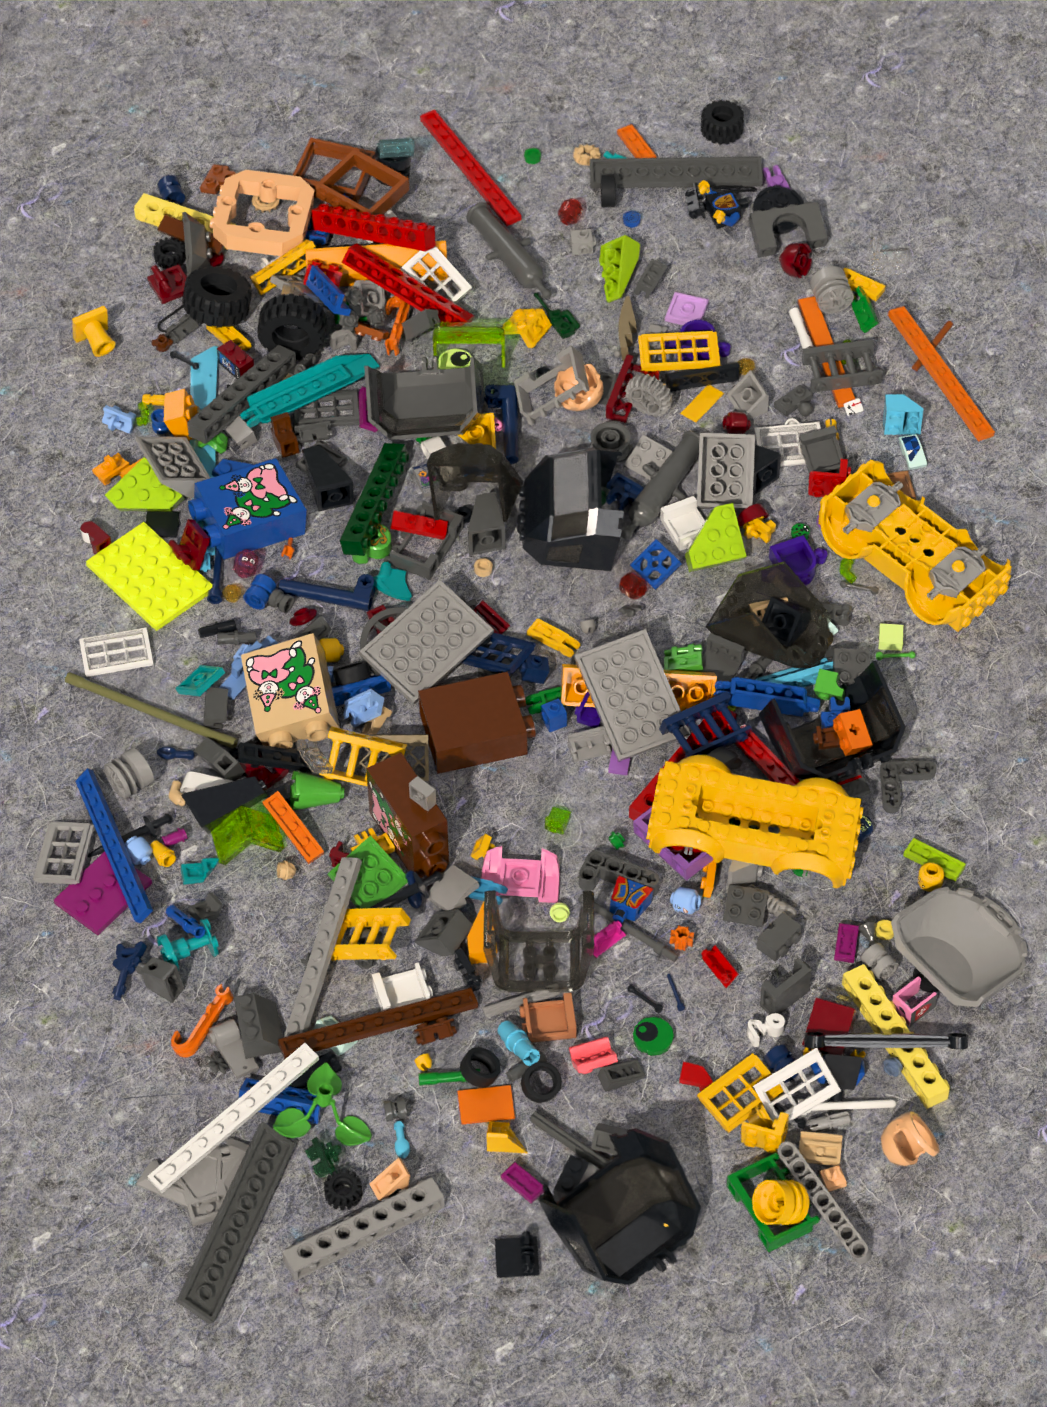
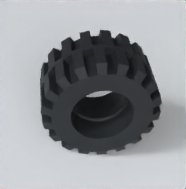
(722, 122)

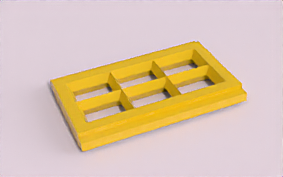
(728, 1078)

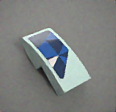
(913, 451)

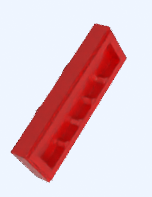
(419, 525)

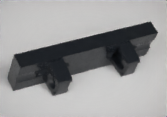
(271, 757)

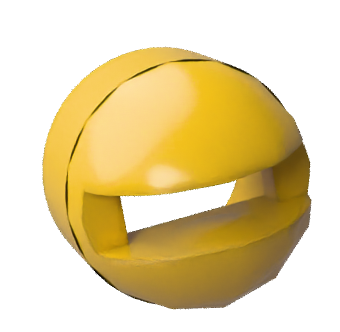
(423, 1062)

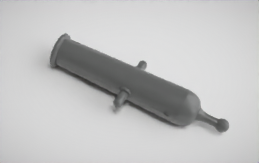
(508, 248)
(663, 483)

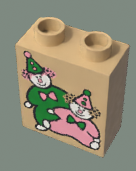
(290, 692)

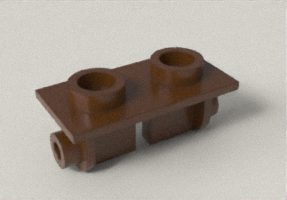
(441, 1027)

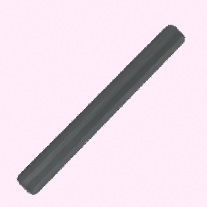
(568, 1140)

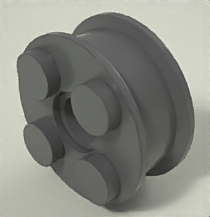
(611, 436)

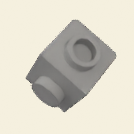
(342, 338)

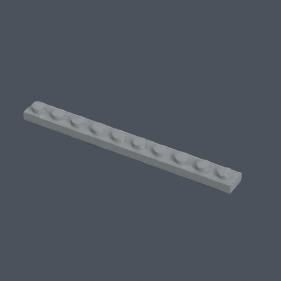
(323, 946)

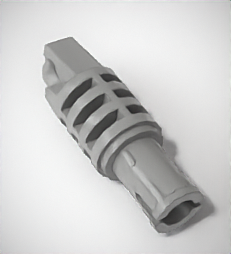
(777, 906)

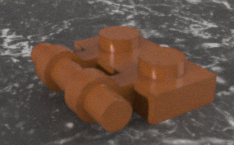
(376, 333)

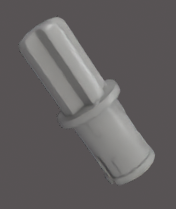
(829, 1121)

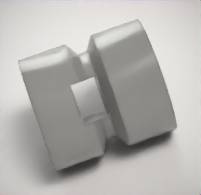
(878, 960)

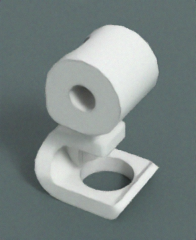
(773, 1026)

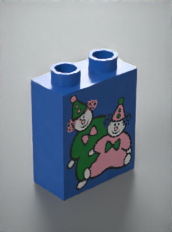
(248, 508)

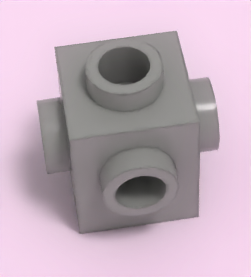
(582, 241)

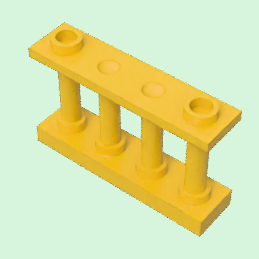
(357, 741)
(372, 918)

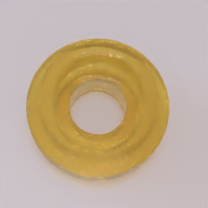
(746, 365)
(232, 597)

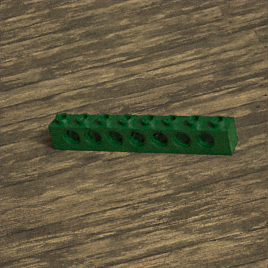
(374, 499)

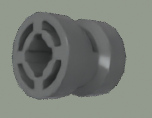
(280, 600)
(390, 1111)

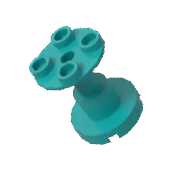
(180, 949)

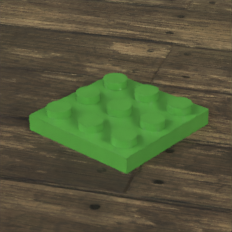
(377, 877)

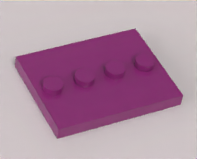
(97, 897)

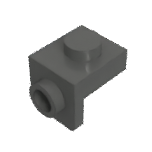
(208, 909)

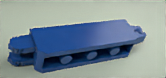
(757, 694)

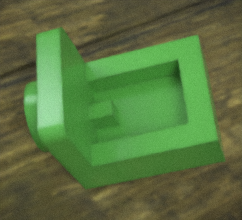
(218, 443)

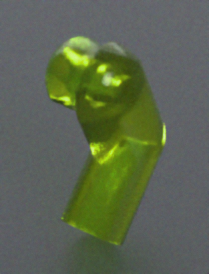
(143, 420)

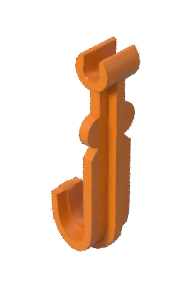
(404, 308)
(212, 1013)

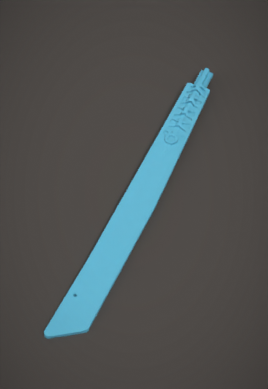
(203, 391)

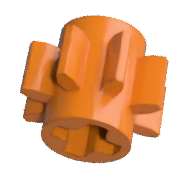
(681, 938)

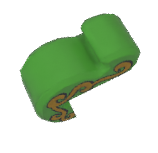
(379, 547)

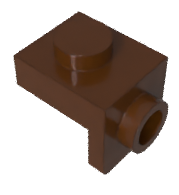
(826, 738)

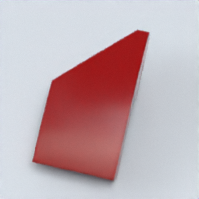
(695, 1075)

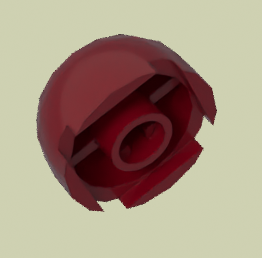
(796, 260)

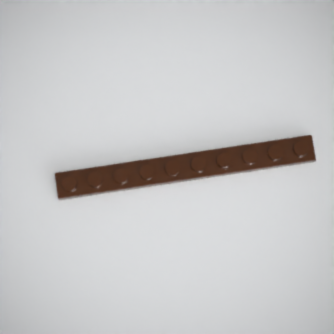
(381, 1022)

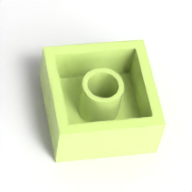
(890, 637)

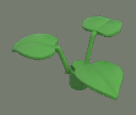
(324, 1085)

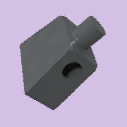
(161, 978)

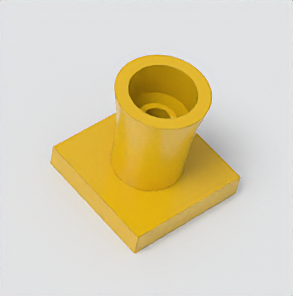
(93, 327)

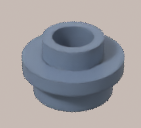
(892, 1066)

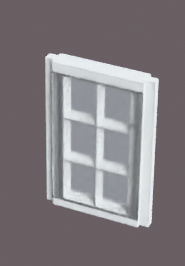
(785, 441)
(116, 652)

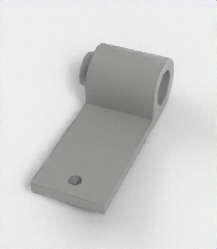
(228, 1042)

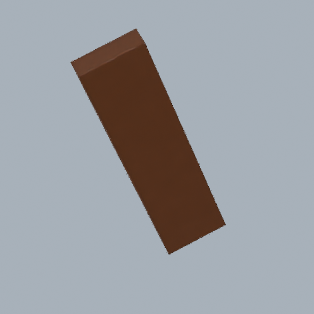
(174, 228)

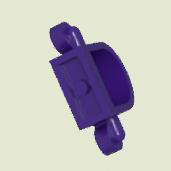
(696, 326)
(798, 557)

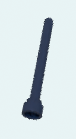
(215, 594)

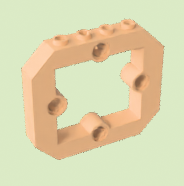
(269, 187)

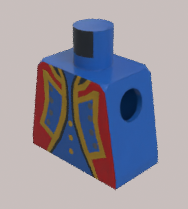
(629, 899)

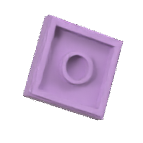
(686, 308)

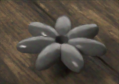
(630, 610)
(216, 1064)

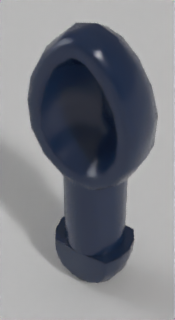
(171, 753)
(415, 900)

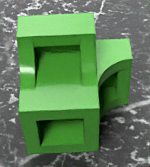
(827, 686)

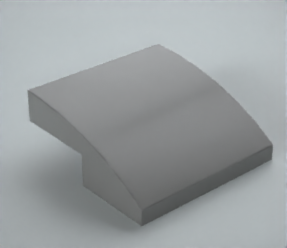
(452, 889)

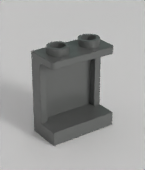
(821, 450)
(779, 999)

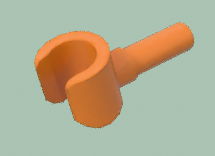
(288, 549)

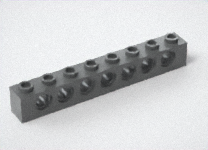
(234, 399)

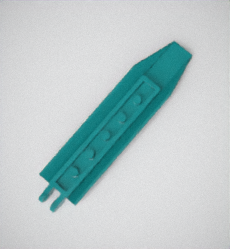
(306, 387)

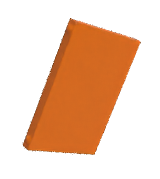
(486, 1104)

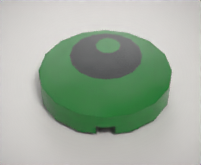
(653, 1036)

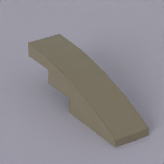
(627, 326)

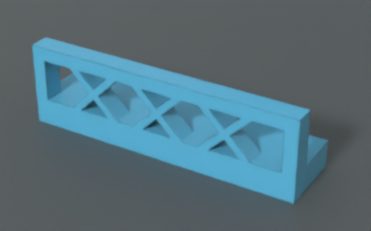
(798, 676)

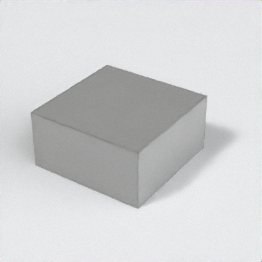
(422, 793)

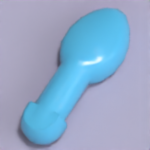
(401, 1145)

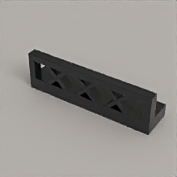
(702, 377)

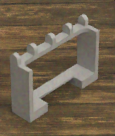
(527, 383)

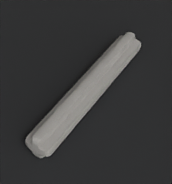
(515, 1002)

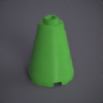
(313, 791)

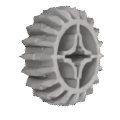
(649, 395)

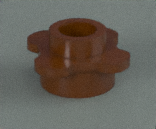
(162, 343)

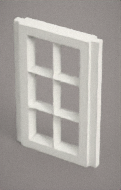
(445, 265)
(787, 1072)

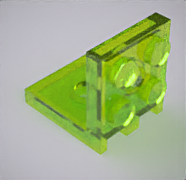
(246, 828)

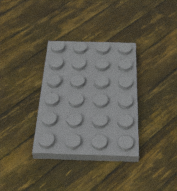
(426, 641)
(629, 693)

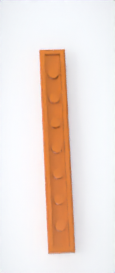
(821, 337)

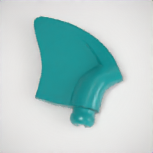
(392, 582)

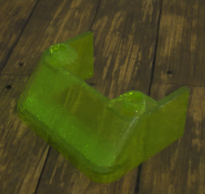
(469, 334)

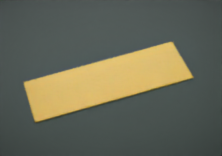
(702, 403)

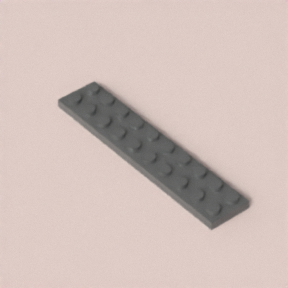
(678, 172)
(235, 1223)

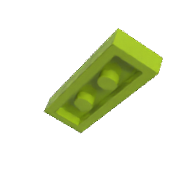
(923, 853)

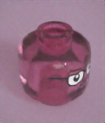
(245, 563)

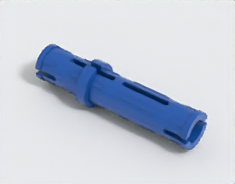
(188, 923)

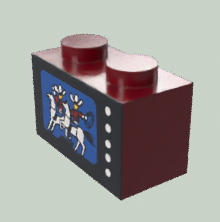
(234, 359)

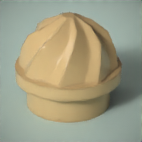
(285, 870)

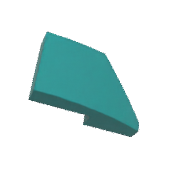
(198, 872)

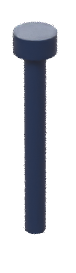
(680, 1006)

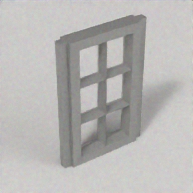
(47, 847)

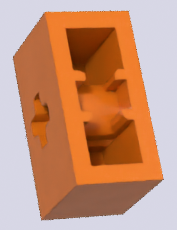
(852, 732)

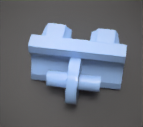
(117, 419)

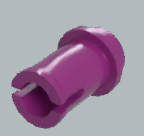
(175, 837)

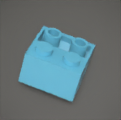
(901, 415)

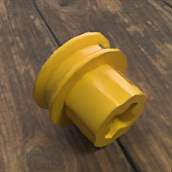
(761, 1118)

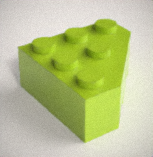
(143, 492)
(716, 541)

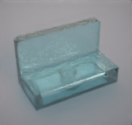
(396, 147)

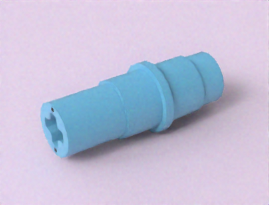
(518, 1042)

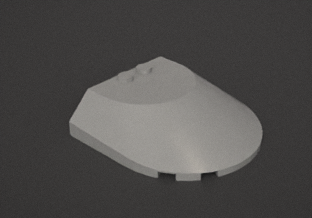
(961, 944)

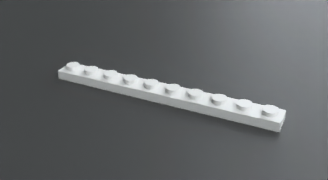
(233, 1118)

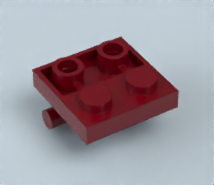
(167, 283)
(192, 545)

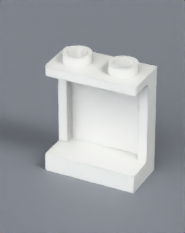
(682, 521)
(401, 988)

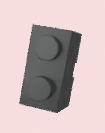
(778, 940)

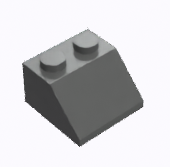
(444, 932)

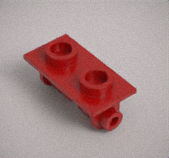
(719, 965)

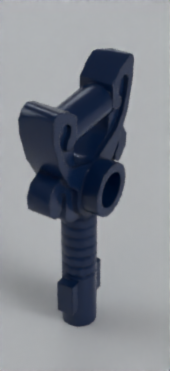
(126, 965)

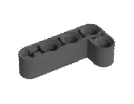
(604, 871)

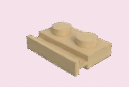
(821, 1148)

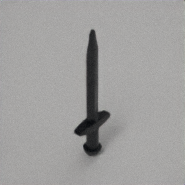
(148, 827)
(418, 886)

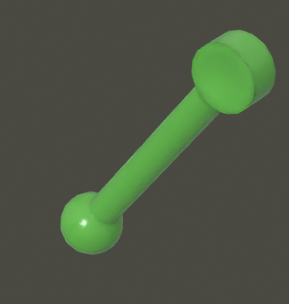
(879, 655)

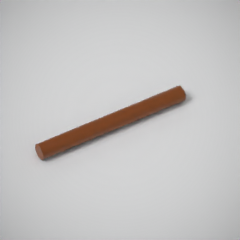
(935, 342)

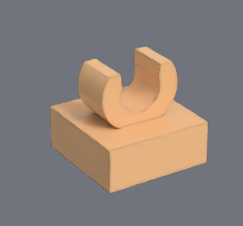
(833, 1178)

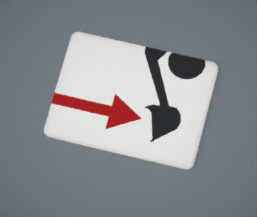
(853, 407)

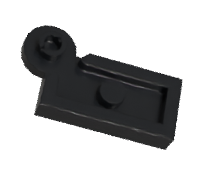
(463, 964)

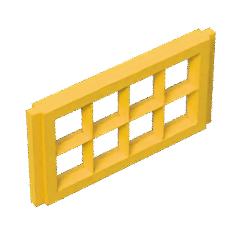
(645, 352)

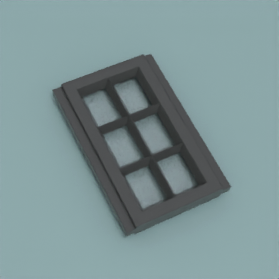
(337, 407)

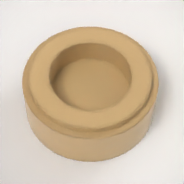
(483, 567)

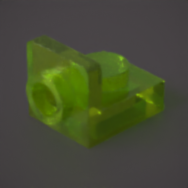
(557, 820)

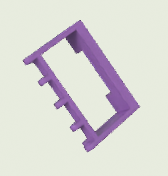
(677, 862)

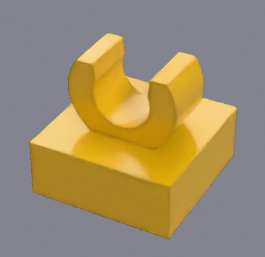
(481, 846)

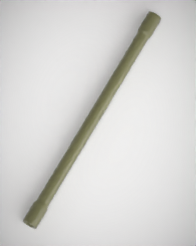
(81, 682)

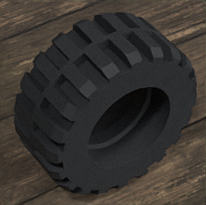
(217, 296)
(292, 311)

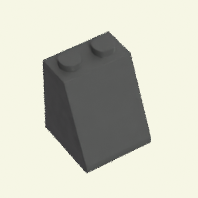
(486, 526)

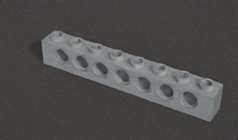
(359, 1238)

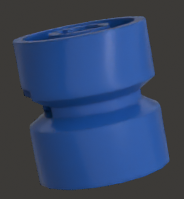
(260, 591)

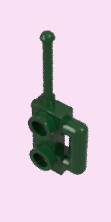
(557, 317)

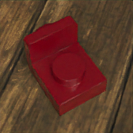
(337, 853)

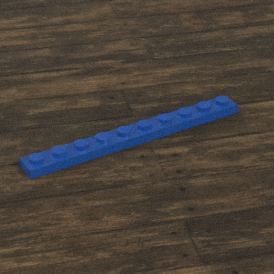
(114, 846)

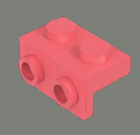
(592, 1055)

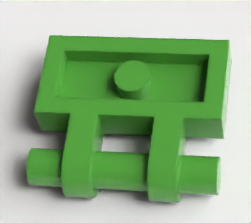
(684, 658)

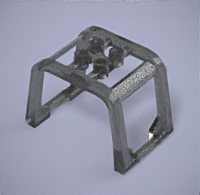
(500, 969)

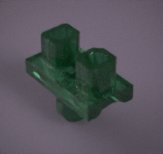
(319, 1150)

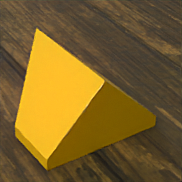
(481, 431)
(503, 1139)

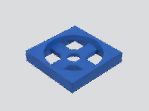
(665, 573)

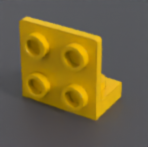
(528, 323)
(763, 1137)

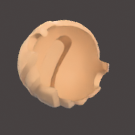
(584, 400)

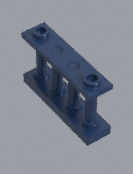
(704, 710)

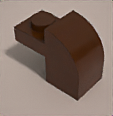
(283, 436)

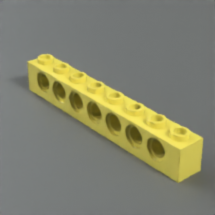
(860, 978)

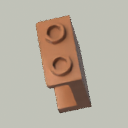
(549, 1019)

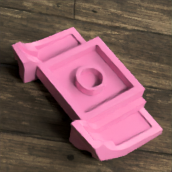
(524, 876)

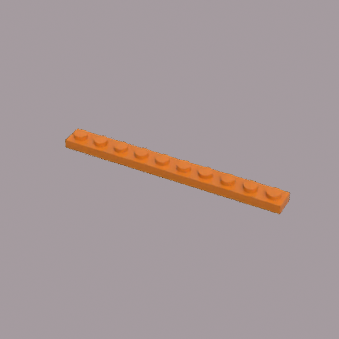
(941, 373)

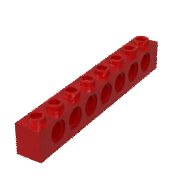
(374, 227)
(402, 285)
(646, 797)

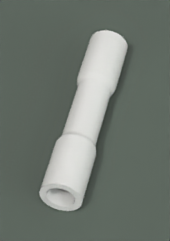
(798, 323)

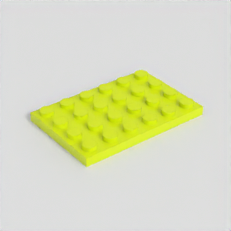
(149, 576)

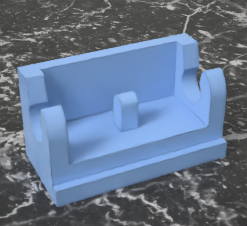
(363, 707)

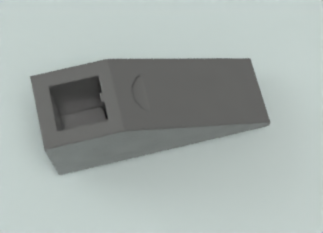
(219, 760)

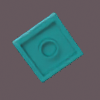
(200, 680)

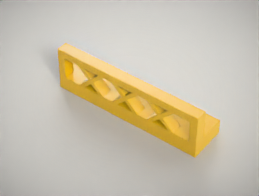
(281, 263)

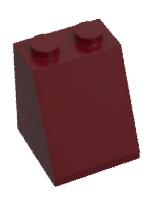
(831, 1019)

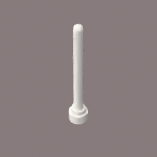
(845, 1105)

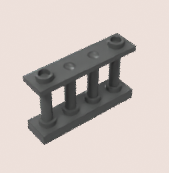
(839, 352)

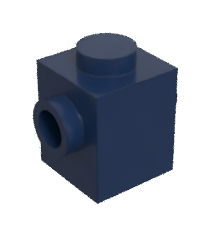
(535, 669)

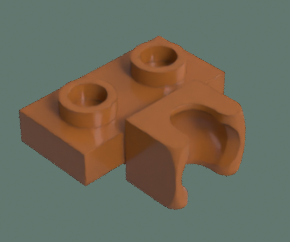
(215, 178)

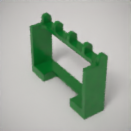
(739, 1194)

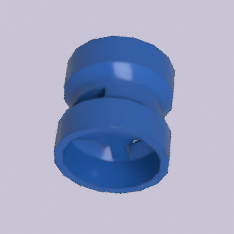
(158, 424)

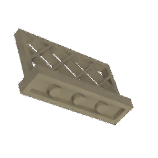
(409, 739)

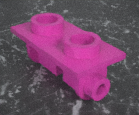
(607, 938)

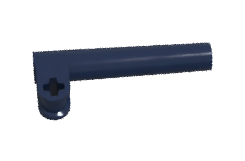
(506, 398)
(359, 599)

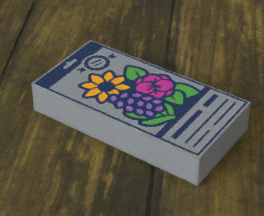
(422, 478)

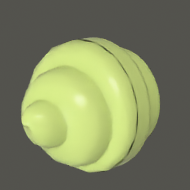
(559, 912)

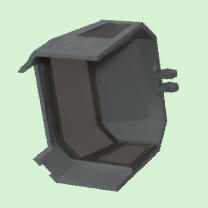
(425, 400)

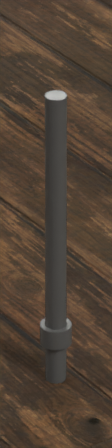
(658, 947)

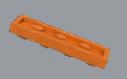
(293, 827)

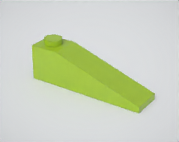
(618, 263)

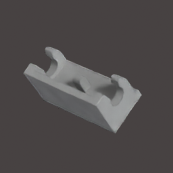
(241, 433)
(588, 744)

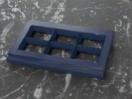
(496, 666)

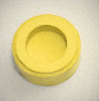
(884, 930)

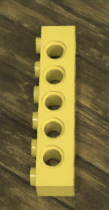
(152, 210)

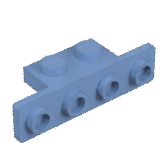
(236, 681)

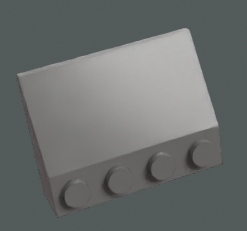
(173, 462)
(725, 470)

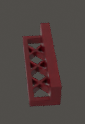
(614, 403)

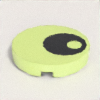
(454, 359)

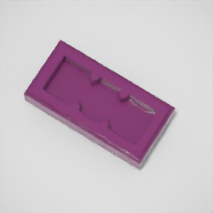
(846, 943)
(522, 1182)

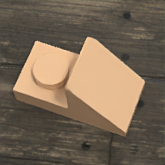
(390, 1180)

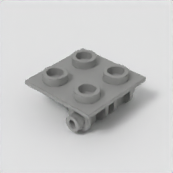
(649, 453)

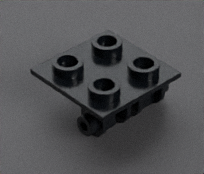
(517, 1256)

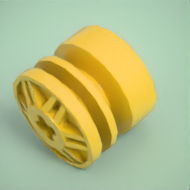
(780, 1202)

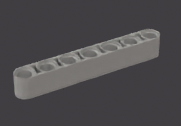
(829, 1210)

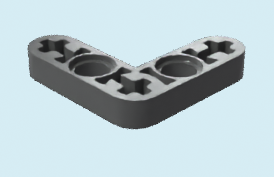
(897, 774)

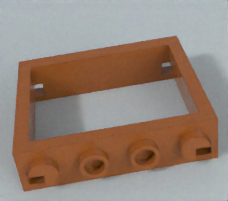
(334, 151)
(355, 158)

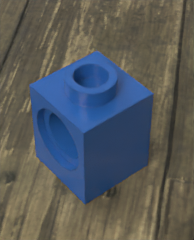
(554, 715)

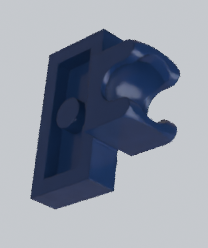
(622, 490)

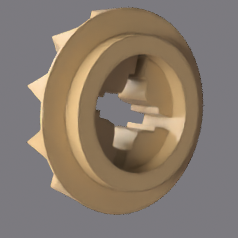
(584, 159)
(260, 205)

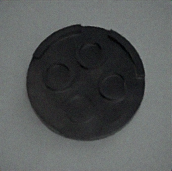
(778, 197)

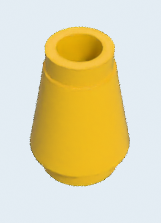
(163, 854)

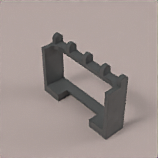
(428, 568)

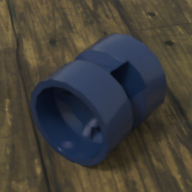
(171, 190)
(779, 1058)

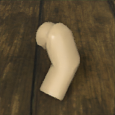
(175, 794)

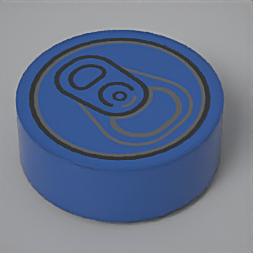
(631, 219)

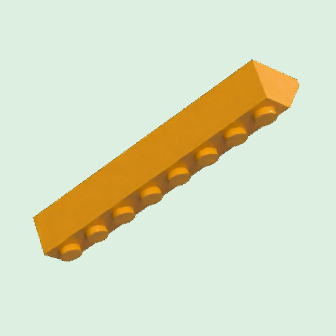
(392, 254)
(687, 686)

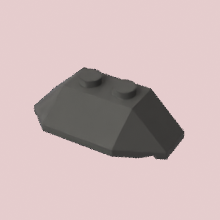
(196, 244)

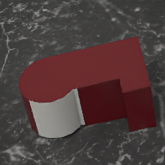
(95, 536)

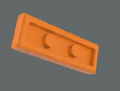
(635, 142)

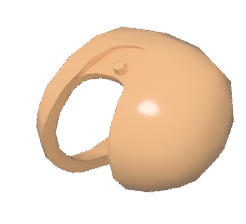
(907, 1139)

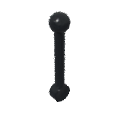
(173, 354)
(657, 1007)
(801, 1123)

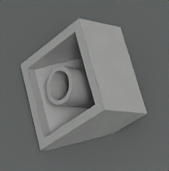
(744, 873)

